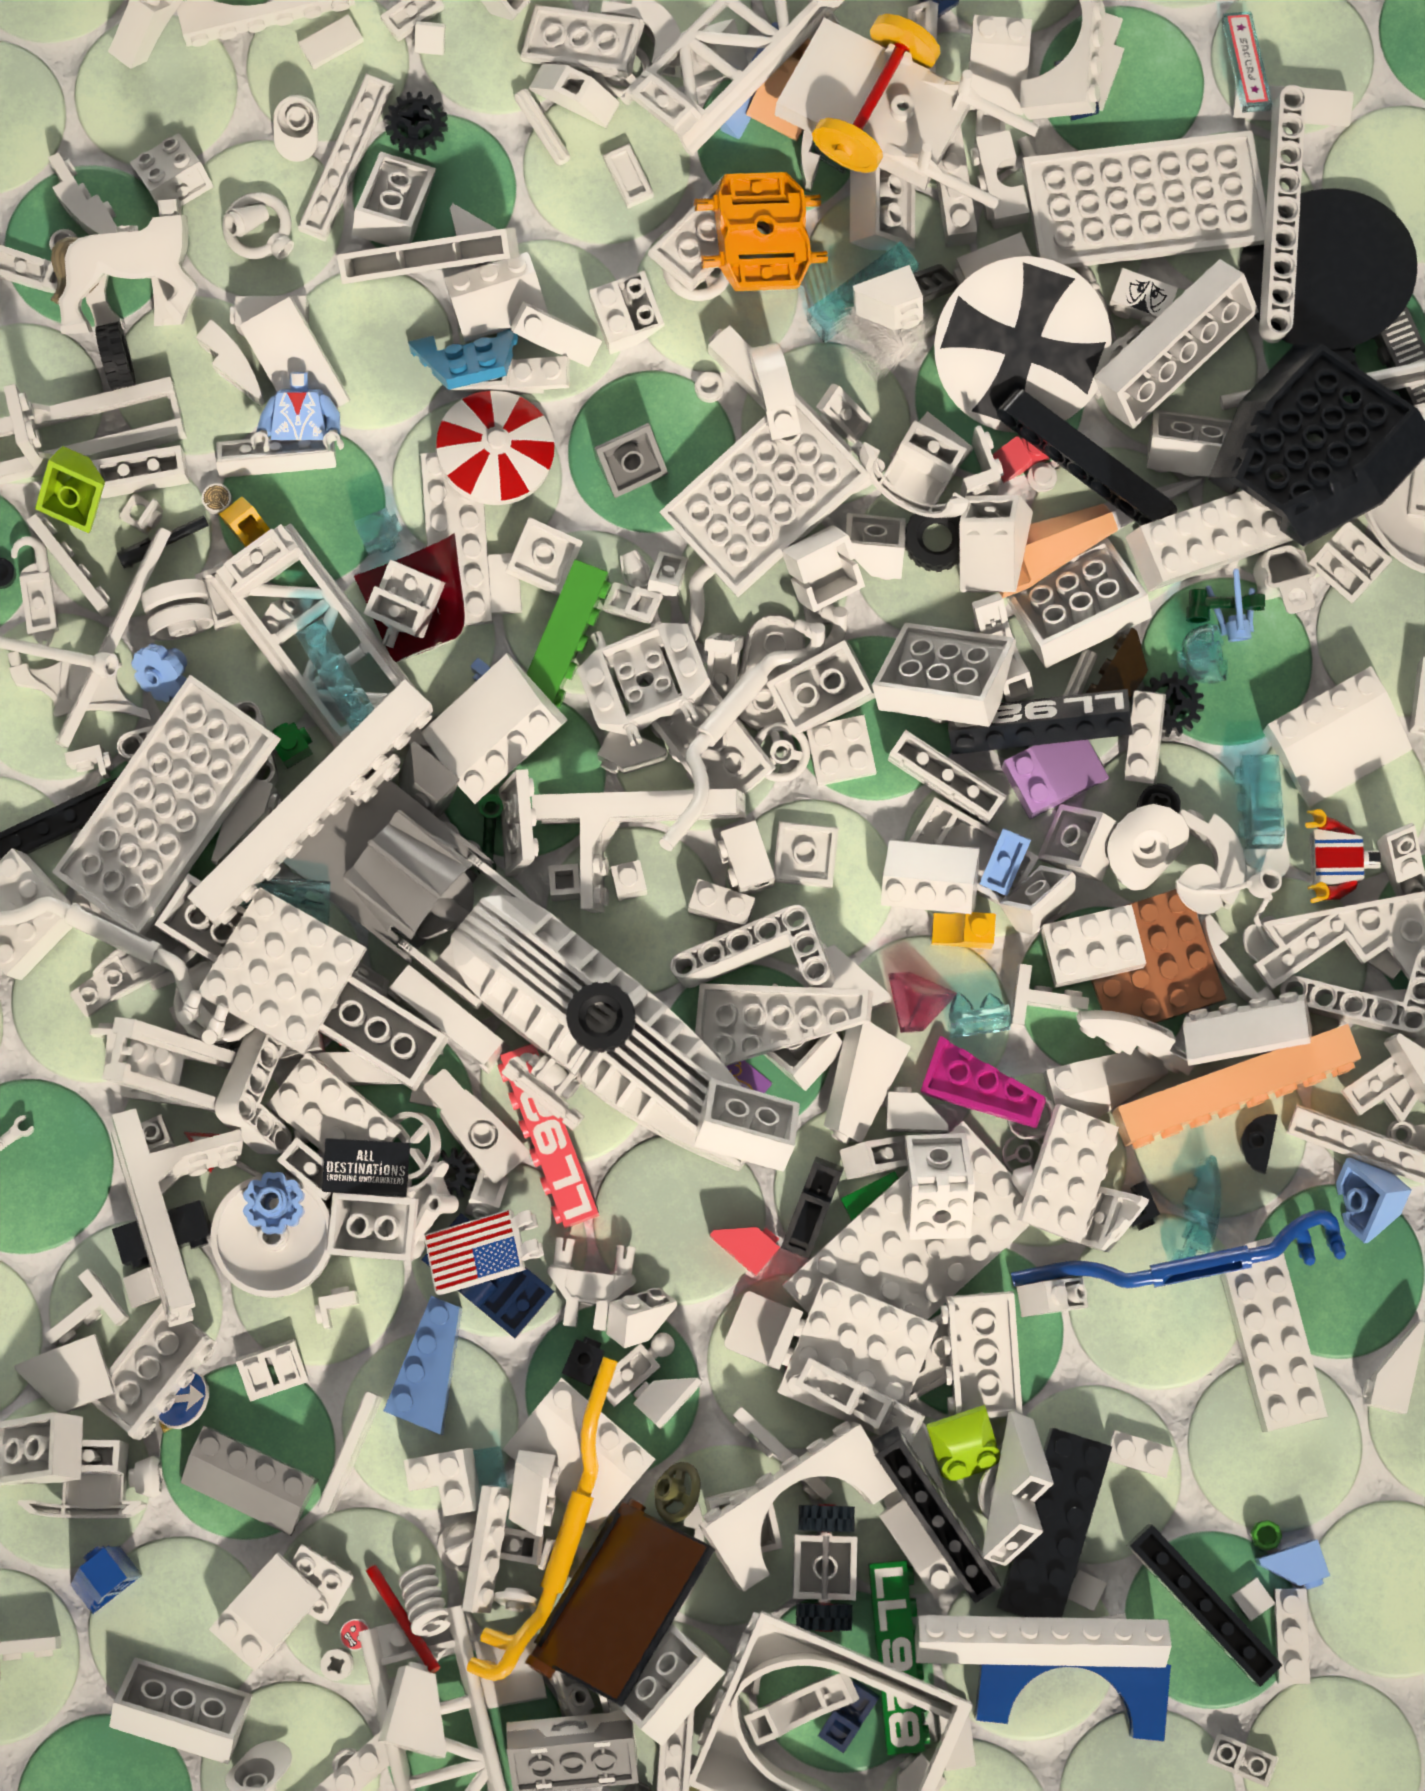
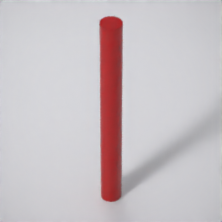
(402, 1618)

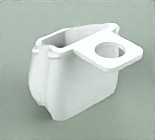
(1283, 573)

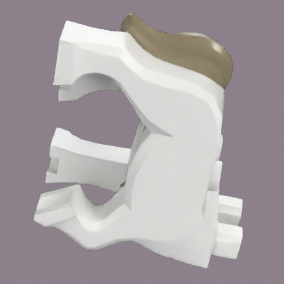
(153, 253)

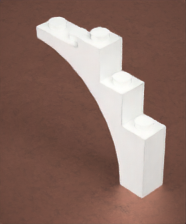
(140, 29)

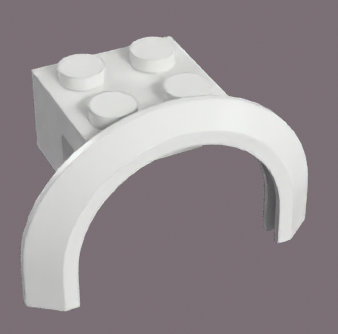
(919, 472)
(100, 1489)

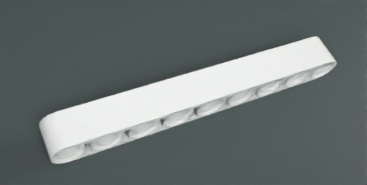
(1288, 202)

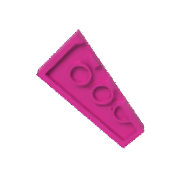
(971, 1083)

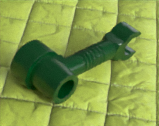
(1200, 604)
(490, 825)

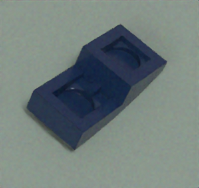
(846, 1721)

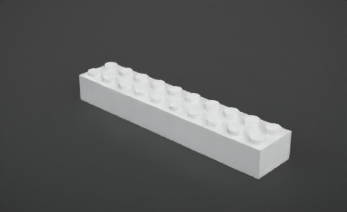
(360, 1017)

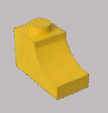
(244, 521)
(964, 930)

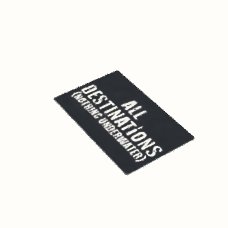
(366, 1167)

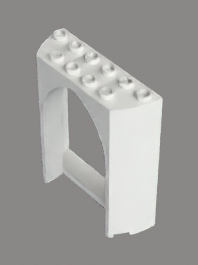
(731, 1759)

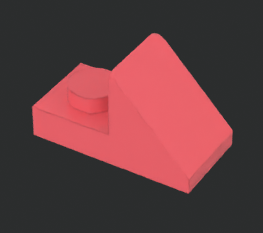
(1018, 457)

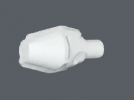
(635, 570)

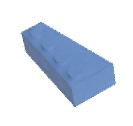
(426, 1373)

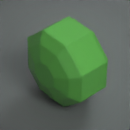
(1266, 1535)

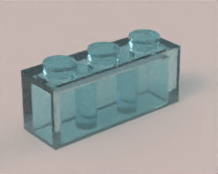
(1260, 802)

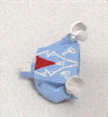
(299, 415)

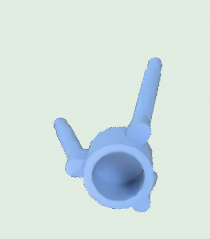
(1238, 626)

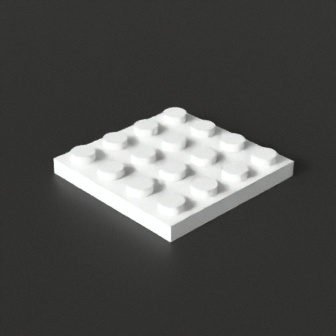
(282, 971)
(862, 1340)

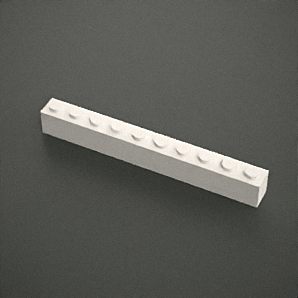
(311, 804)

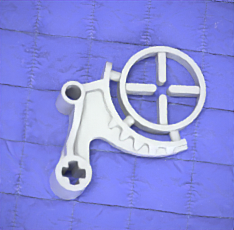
(432, 1191)

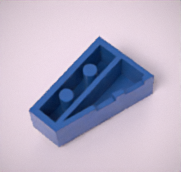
(104, 1576)

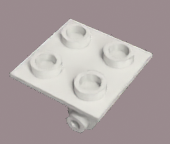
(327, 1577)

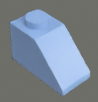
(1297, 1564)

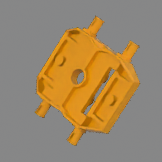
(738, 207)

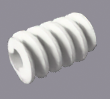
(424, 1601)

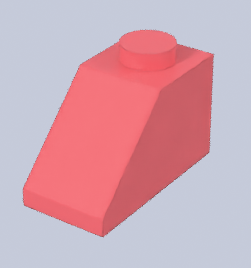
(748, 1246)

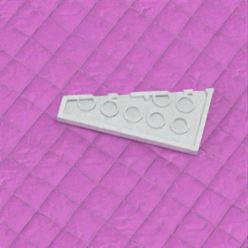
(759, 1019)

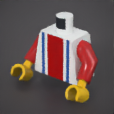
(1336, 858)

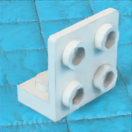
(172, 171)

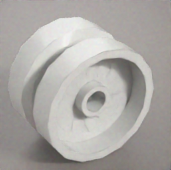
(177, 609)

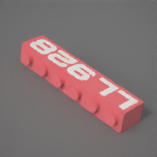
(551, 1150)

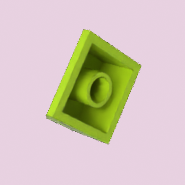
(71, 489)

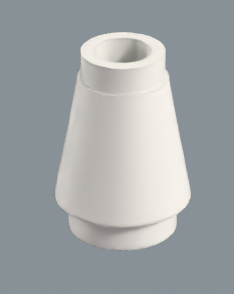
(244, 219)

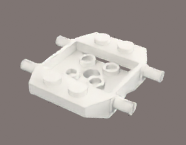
(635, 659)

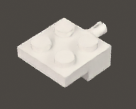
(404, 601)

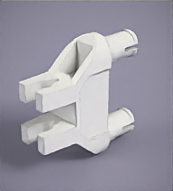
(589, 1286)

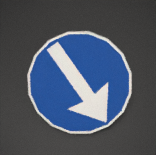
(188, 1404)

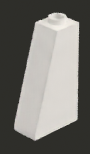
(862, 1080)

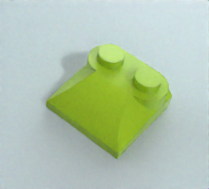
(964, 1444)

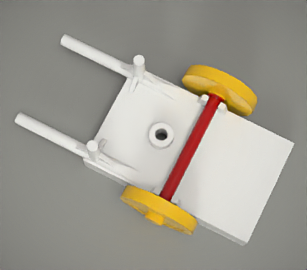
(851, 94)

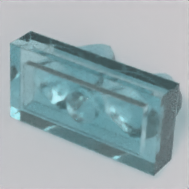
(967, 1021)

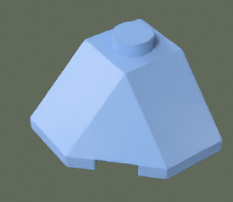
(1370, 1198)

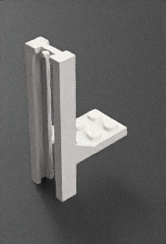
(28, 417)
(602, 814)
(157, 1064)
(146, 1180)

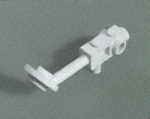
(566, 1688)

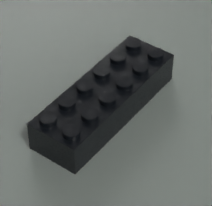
(1044, 1571)

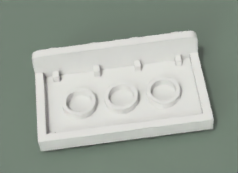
(731, 763)
(327, 1107)
(1068, 1173)
(982, 1353)
(153, 1372)

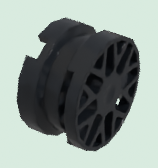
(1160, 795)

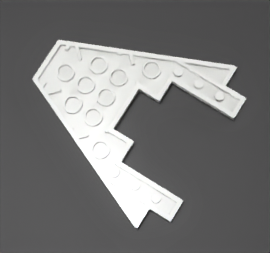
(1367, 930)

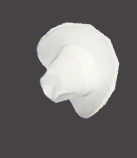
(1146, 844)

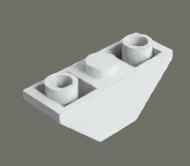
(575, 92)
(1402, 860)

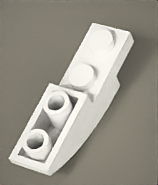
(85, 210)
(528, 377)
(1127, 1031)

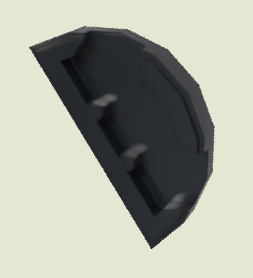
(1257, 1141)

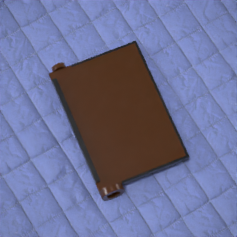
(620, 1603)

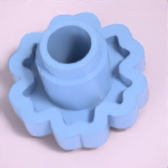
(160, 671)
(262, 1192)

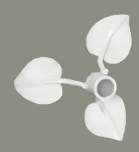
(1200, 892)

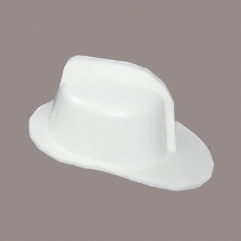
(456, 1543)
(260, 1768)

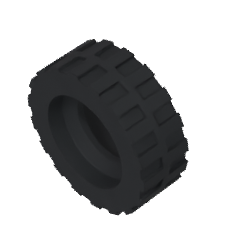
(115, 355)
(921, 554)
(593, 994)

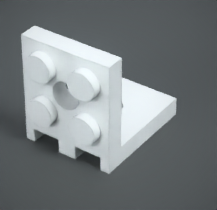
(940, 1186)

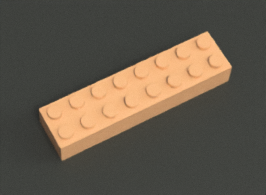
(1238, 1084)

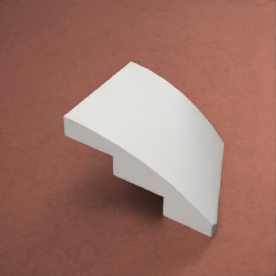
(69, 1374)

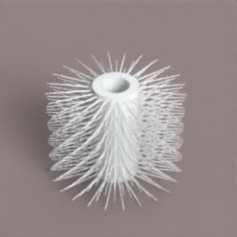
(894, 343)

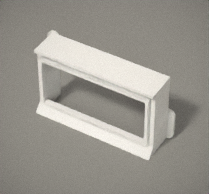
(448, 1017)

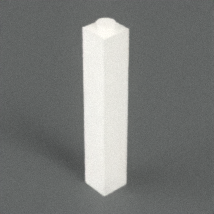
(733, 356)

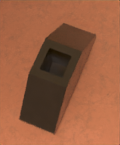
(1125, 669)

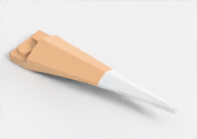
(1064, 537)

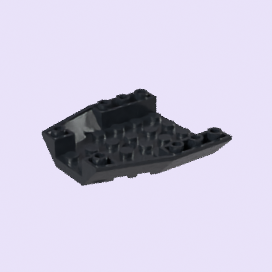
(1327, 483)

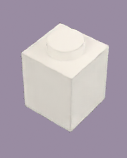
(629, 880)
(564, 882)

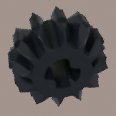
(463, 1175)

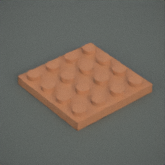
(1177, 968)

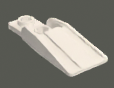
(122, 974)
(475, 1127)

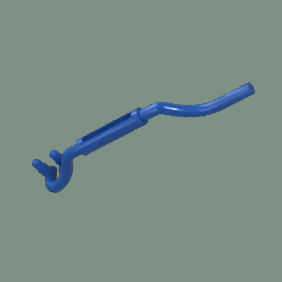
(1200, 1265)

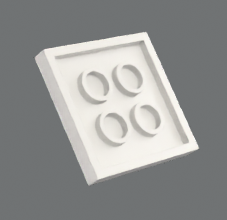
(517, 823)

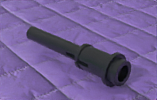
(136, 552)

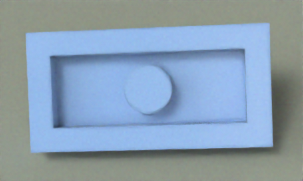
(1005, 862)

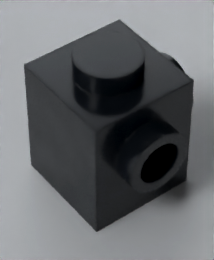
(584, 1360)

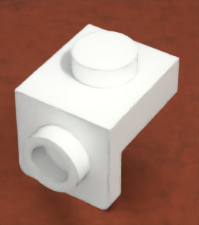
(280, 614)
(105, 1031)
(339, 1298)

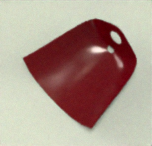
(439, 562)

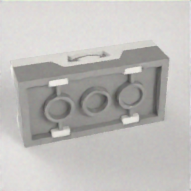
(572, 1752)

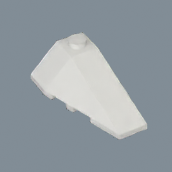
(1102, 1082)

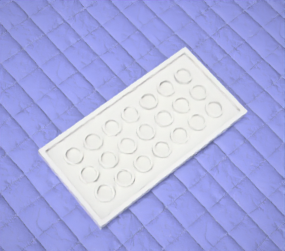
(1146, 199)
(166, 806)
(916, 1275)

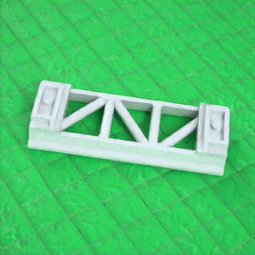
(681, 110)
(247, 575)
(390, 1645)

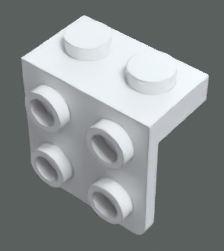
(990, 478)
(764, 1330)

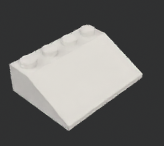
(1080, 604)
(944, 674)
(493, 727)
(1338, 737)
(557, 1431)

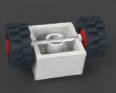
(825, 1567)

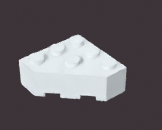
(29, 941)

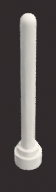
(103, 664)

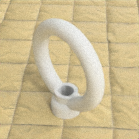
(278, 244)

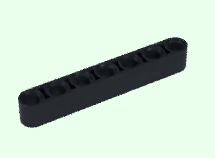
(1084, 458)

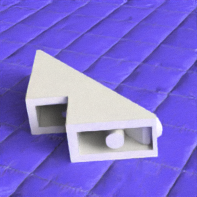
(1019, 1482)

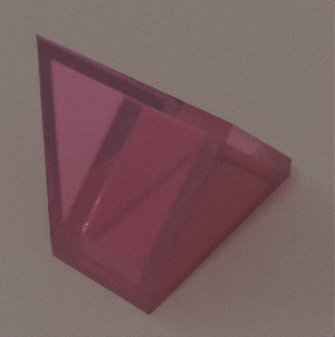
(917, 1000)

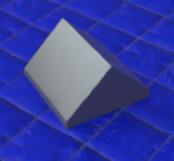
(630, 460)

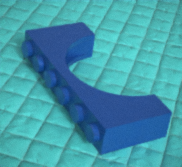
(1140, 1688)

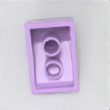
(1053, 774)

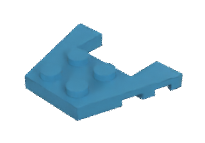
(467, 363)

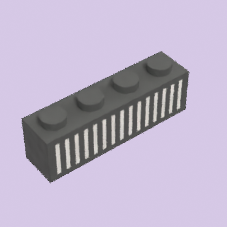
(1402, 346)

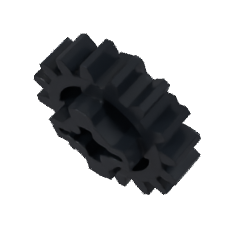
(417, 134)
(1183, 705)

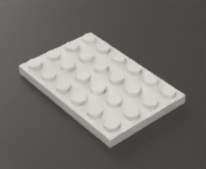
(763, 498)

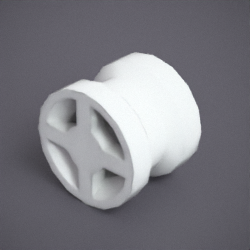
(341, 1661)

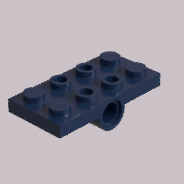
(509, 1299)

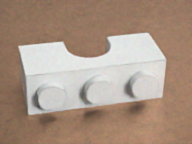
(992, 155)

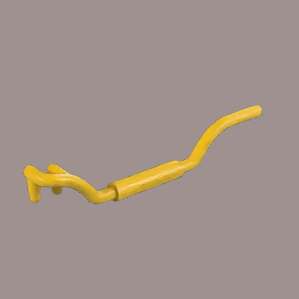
(564, 1546)

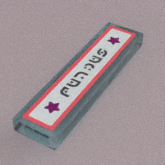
(1246, 62)

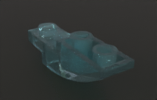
(1204, 1206)

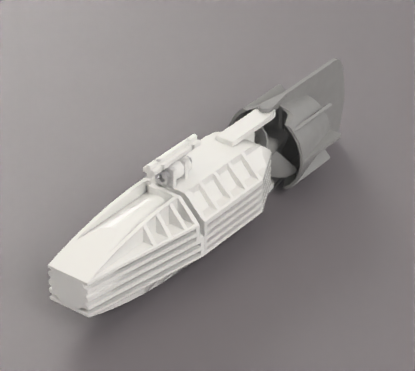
(405, 875)

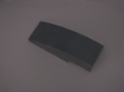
(812, 1207)

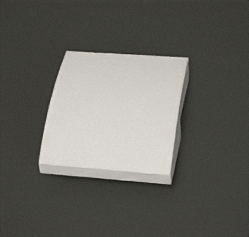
(1350, 562)
(519, 1686)

